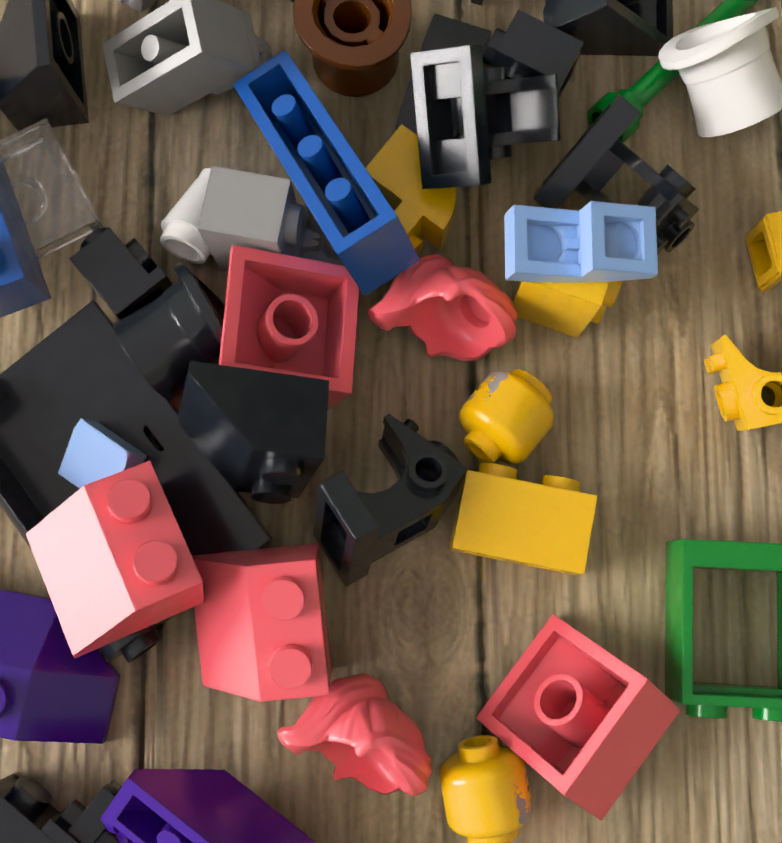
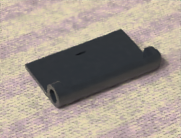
(89, 376)

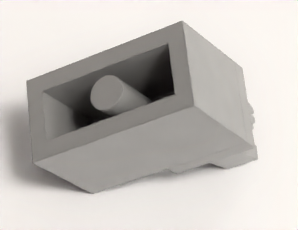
(182, 55)
(260, 215)

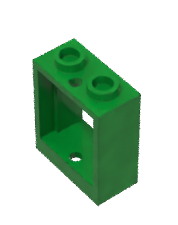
(704, 698)

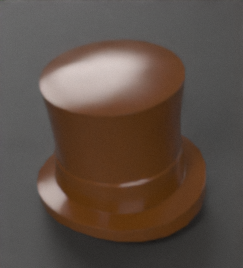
(353, 41)

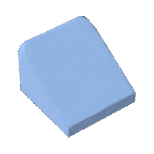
(96, 454)

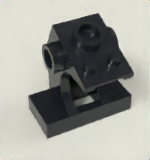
(490, 114)
(600, 156)
(363, 526)

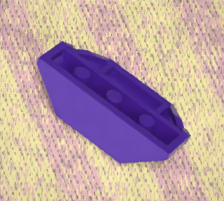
(42, 685)
(194, 809)

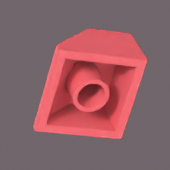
(290, 318)
(115, 560)
(264, 623)
(578, 716)

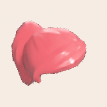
(448, 309)
(363, 737)

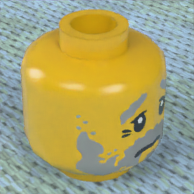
(506, 417)
(485, 791)

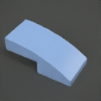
(580, 246)

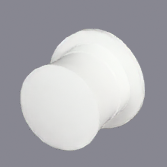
(727, 72)

